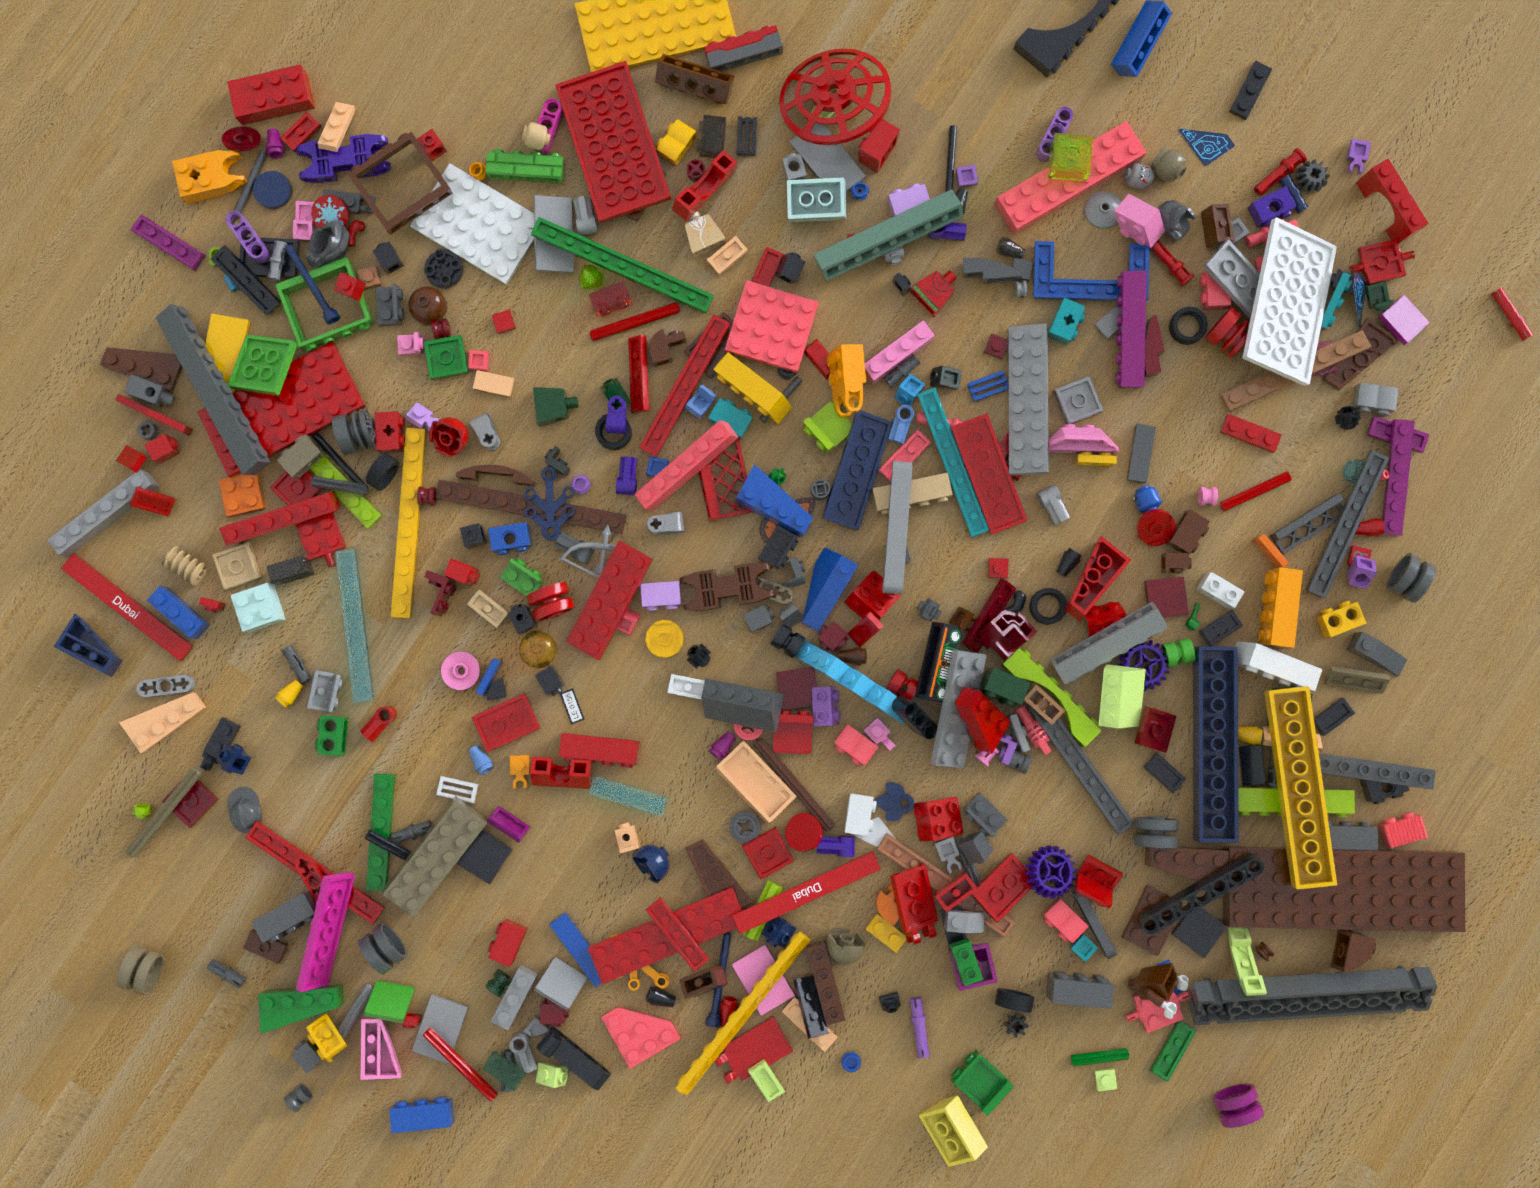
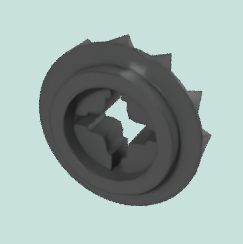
(743, 817)

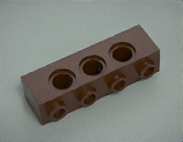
(703, 75)
(825, 982)

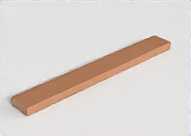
(908, 858)

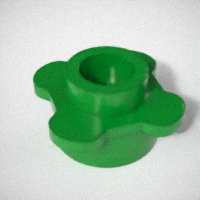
(777, 476)

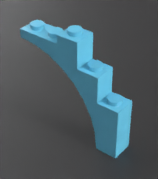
(848, 677)

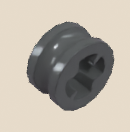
(154, 431)

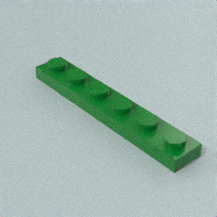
(381, 823)

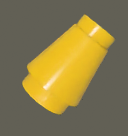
(288, 694)
(1250, 735)

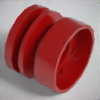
(1229, 332)

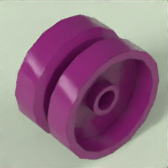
(1238, 1105)

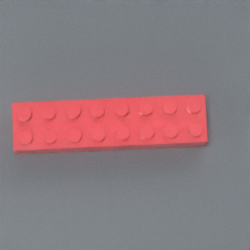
(1044, 195)

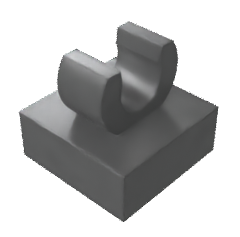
(791, 615)

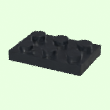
(262, 269)

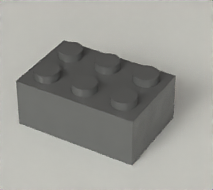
(285, 918)
(1079, 989)

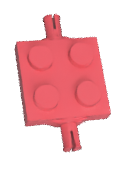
(1152, 1015)

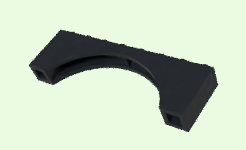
(1049, 47)

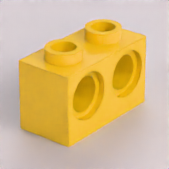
(1341, 623)

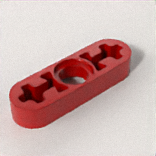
(306, 879)

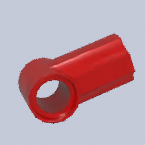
(377, 723)

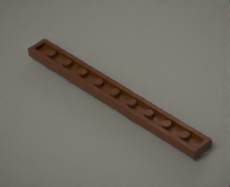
(518, 503)

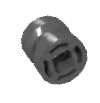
(820, 489)
(1020, 762)
(298, 1097)

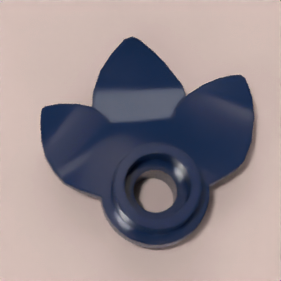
(892, 801)

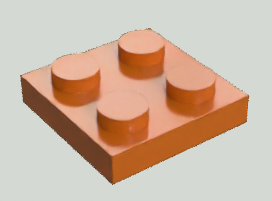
(241, 494)

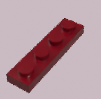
(994, 605)

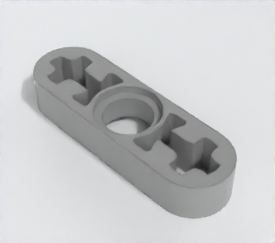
(151, 682)

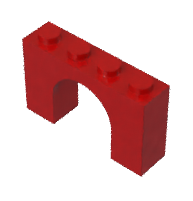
(1407, 214)

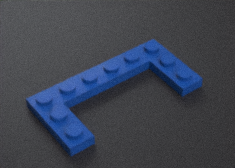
(1077, 289)

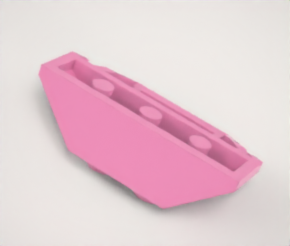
(1076, 440)

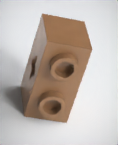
(1043, 703)

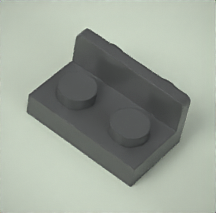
(389, 305)
(985, 814)

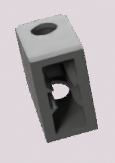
(143, 390)

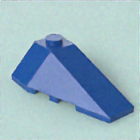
(828, 581)

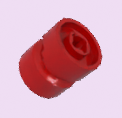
(897, 681)

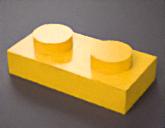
(1102, 459)
(886, 933)

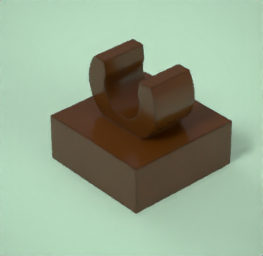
(962, 618)

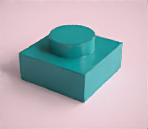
(1084, 947)

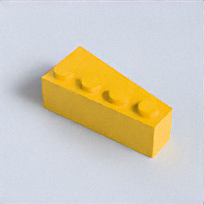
(753, 388)

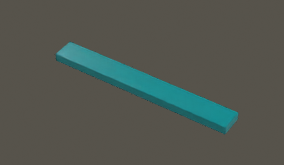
(953, 462)

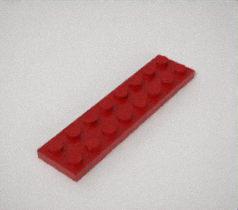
(648, 944)

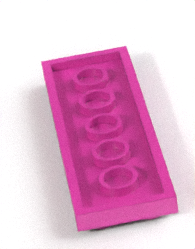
(325, 931)

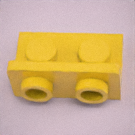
(326, 1037)

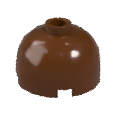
(427, 305)

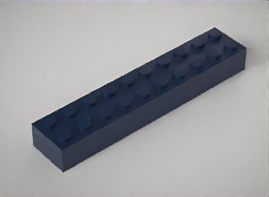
(1215, 745)

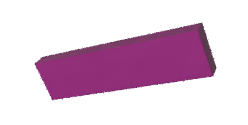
(168, 242)

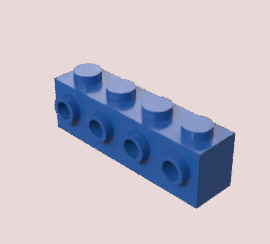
(1141, 38)

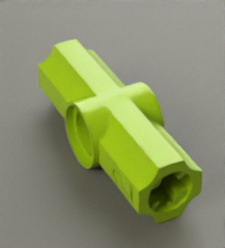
(770, 890)

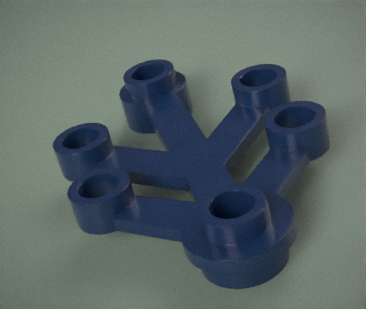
(550, 506)

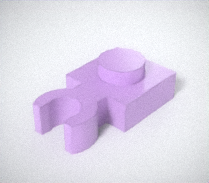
(421, 416)

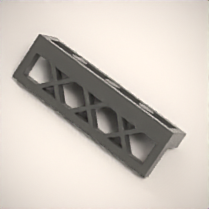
(1303, 519)

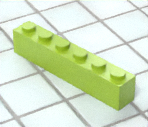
(1267, 800)

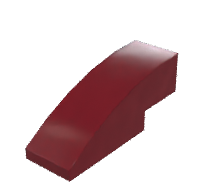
(1153, 347)

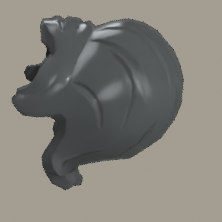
(1175, 218)

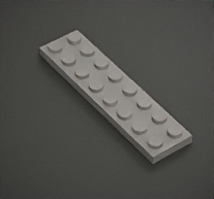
(1028, 400)

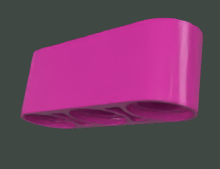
(550, 118)

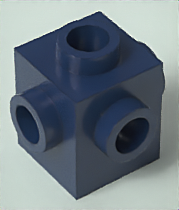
(233, 759)
(778, 932)

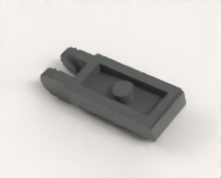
(353, 201)

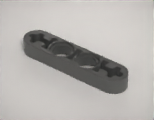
(1095, 925)

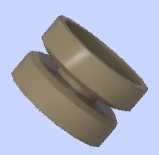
(140, 970)

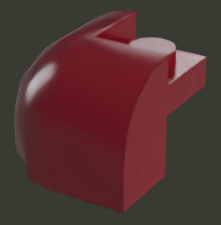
(1007, 633)

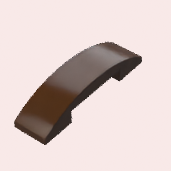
(472, 473)

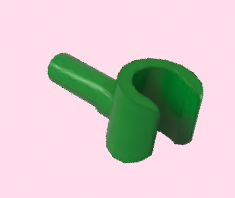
(1192, 623)

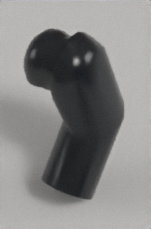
(1019, 602)

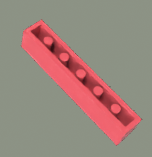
(686, 465)

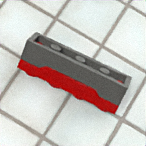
(744, 49)

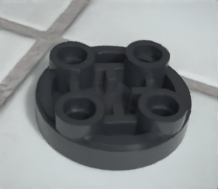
(443, 269)

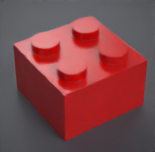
(878, 145)

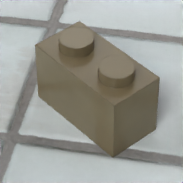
(301, 456)

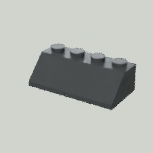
(742, 705)

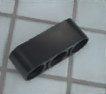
(914, 717)

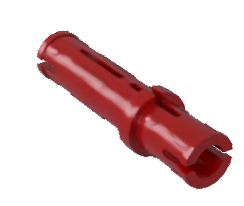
(1512, 314)

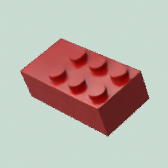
(271, 94)

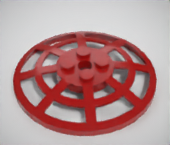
(835, 101)

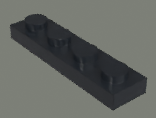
(245, 280)

